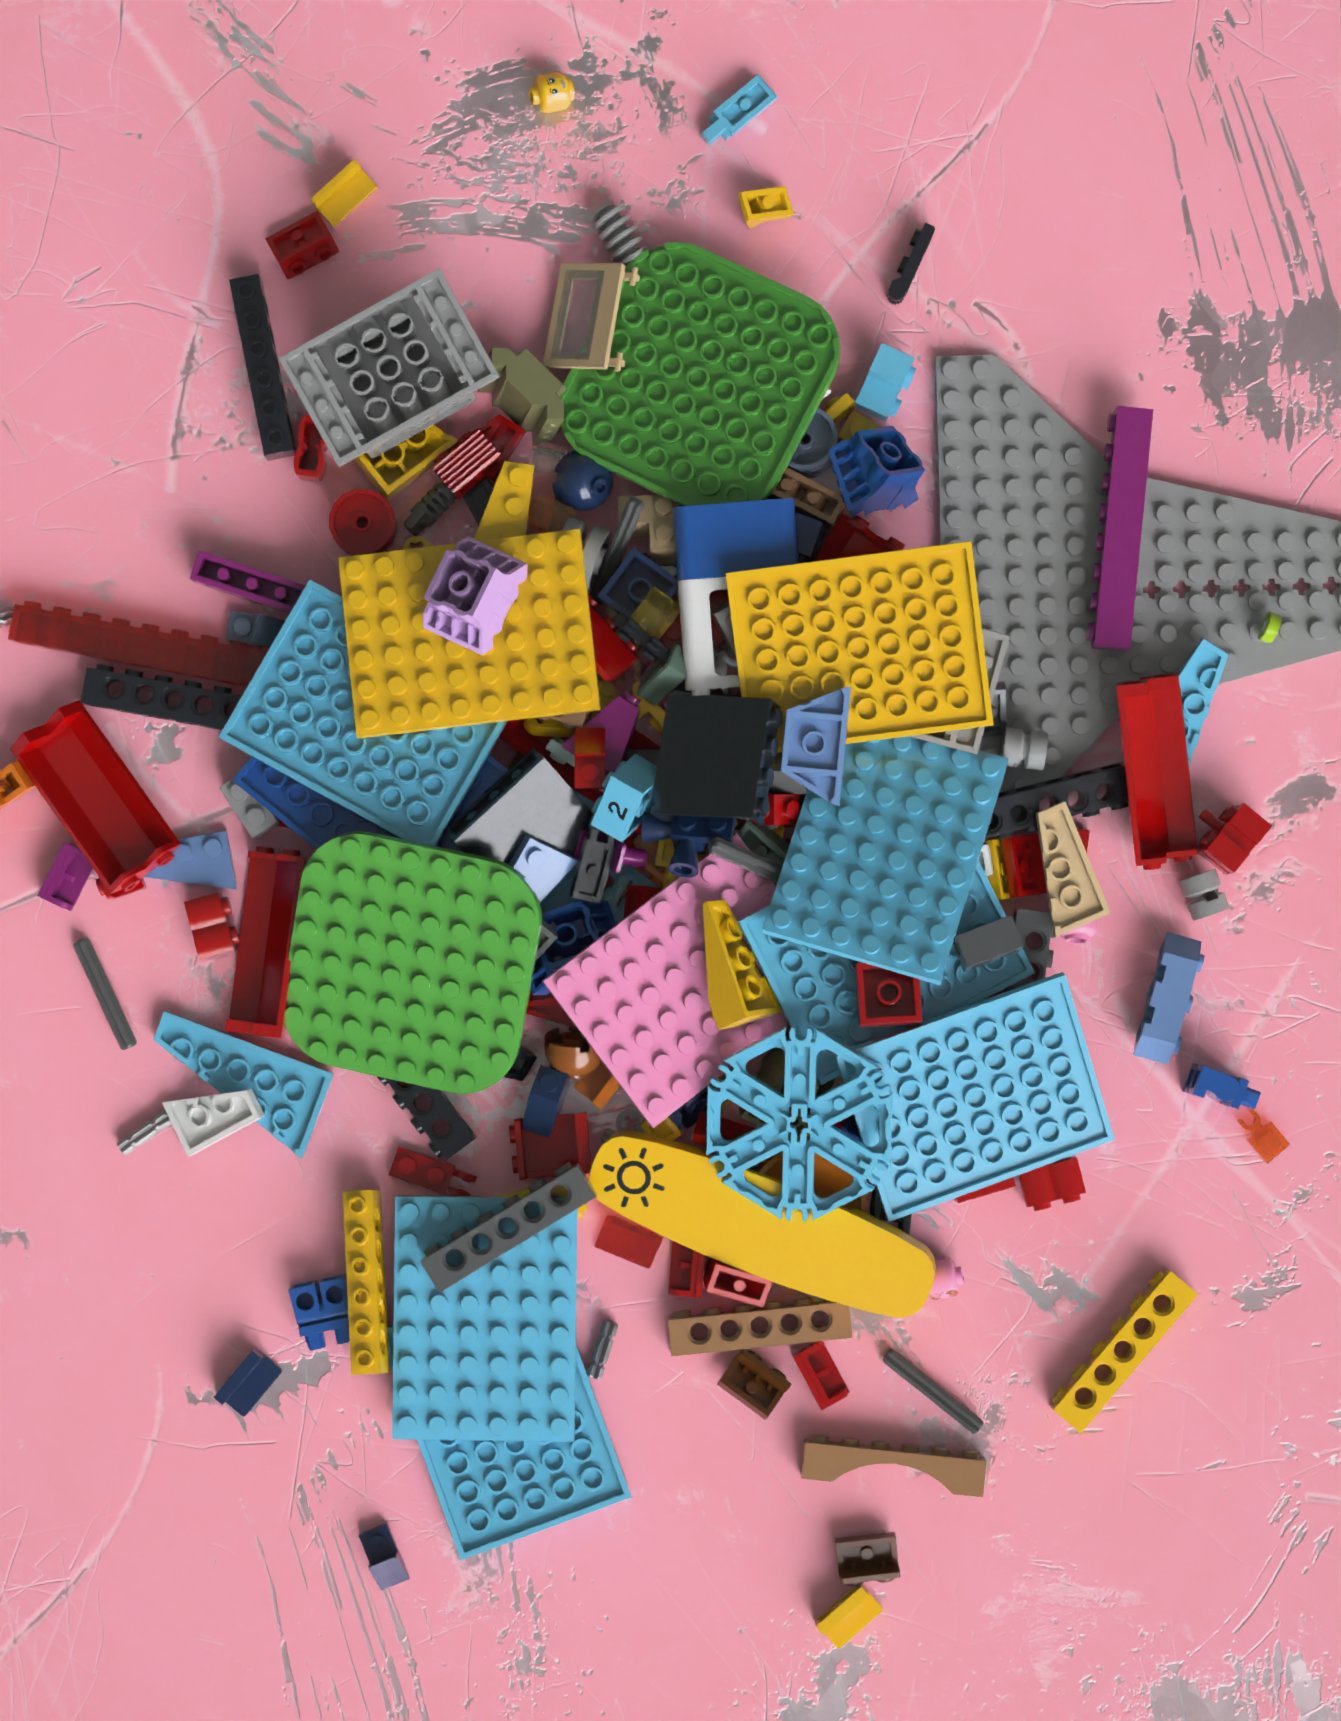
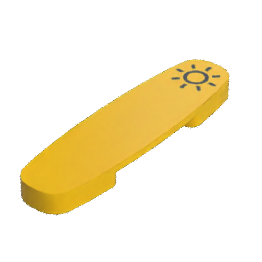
(835, 1257)

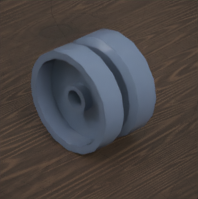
(814, 457)

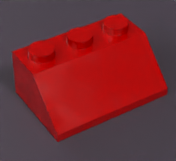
(612, 654)

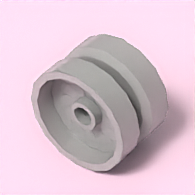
(594, 547)

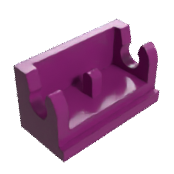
(66, 877)

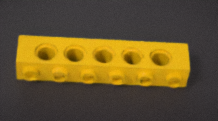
(366, 1282)
(1159, 1322)

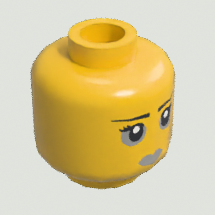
(551, 92)

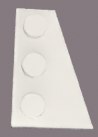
(211, 1118)

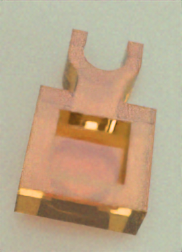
(1266, 1139)

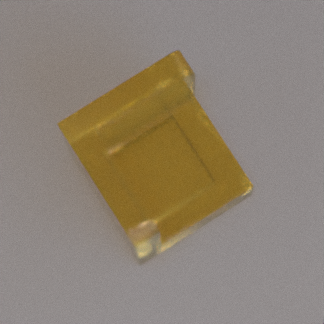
(656, 613)

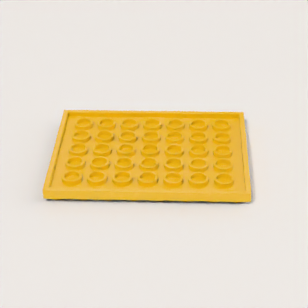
(884, 623)
(423, 682)

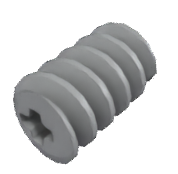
(617, 233)

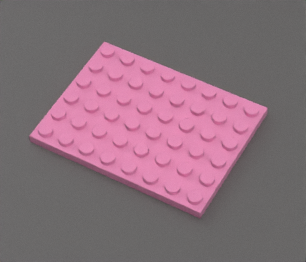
(645, 990)

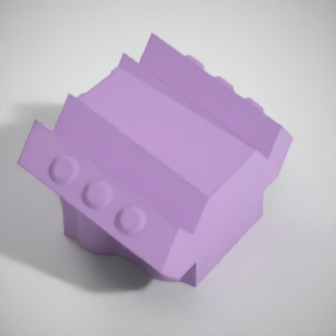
(472, 594)

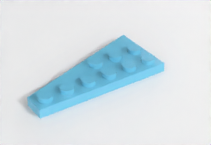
(285, 1088)

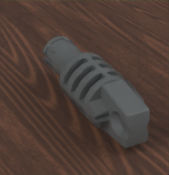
(429, 508)

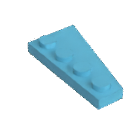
(1198, 683)

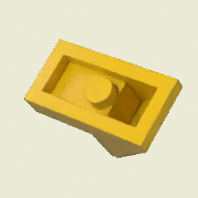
(765, 205)
(654, 711)

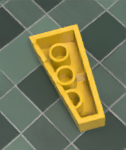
(508, 504)

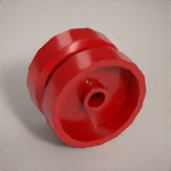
(358, 506)

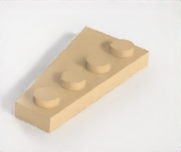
(1069, 876)

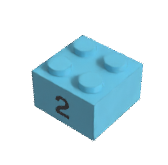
(625, 798)

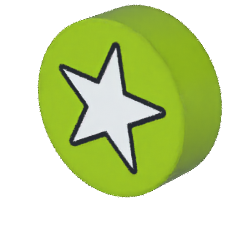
(1269, 627)

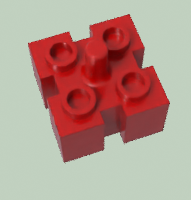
(1231, 836)

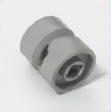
(1024, 748)
(1208, 883)

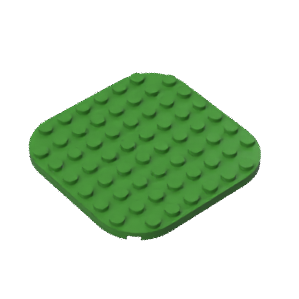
(711, 380)
(411, 962)

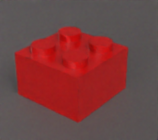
(886, 997)

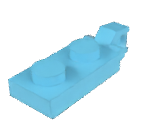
(739, 110)

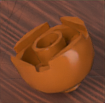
(570, 1053)

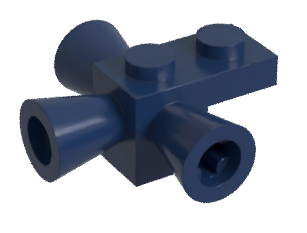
(688, 837)

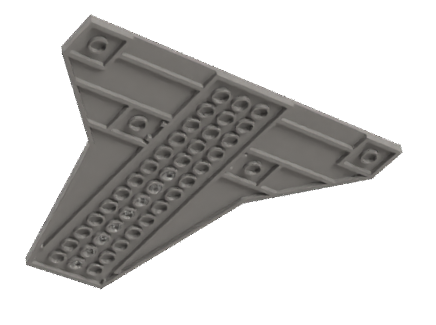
(1030, 506)

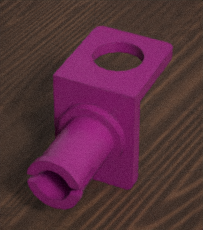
(622, 853)

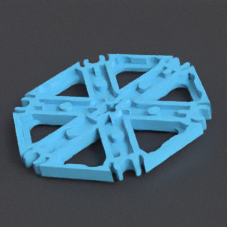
(774, 1134)

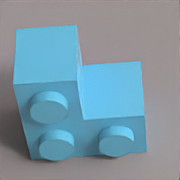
(884, 381)

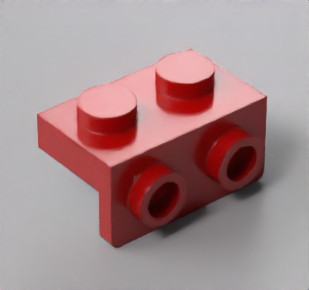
(1024, 865)

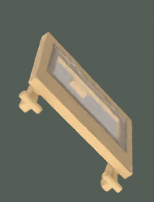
(586, 316)

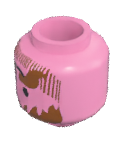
(946, 1279)

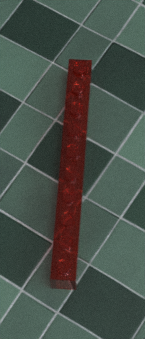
(135, 645)

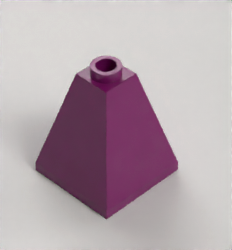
(619, 721)

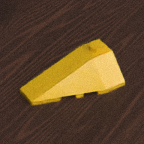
(734, 983)

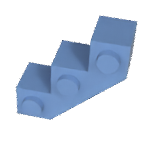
(1168, 998)

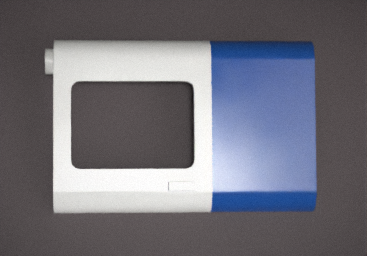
(720, 541)

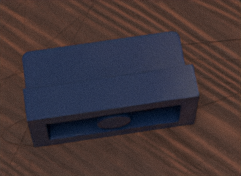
(249, 1382)

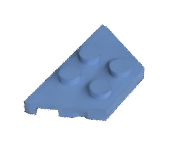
(816, 743)

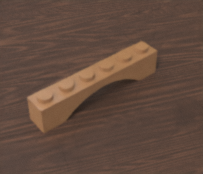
(829, 1460)

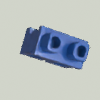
(1228, 1089)
(322, 1314)

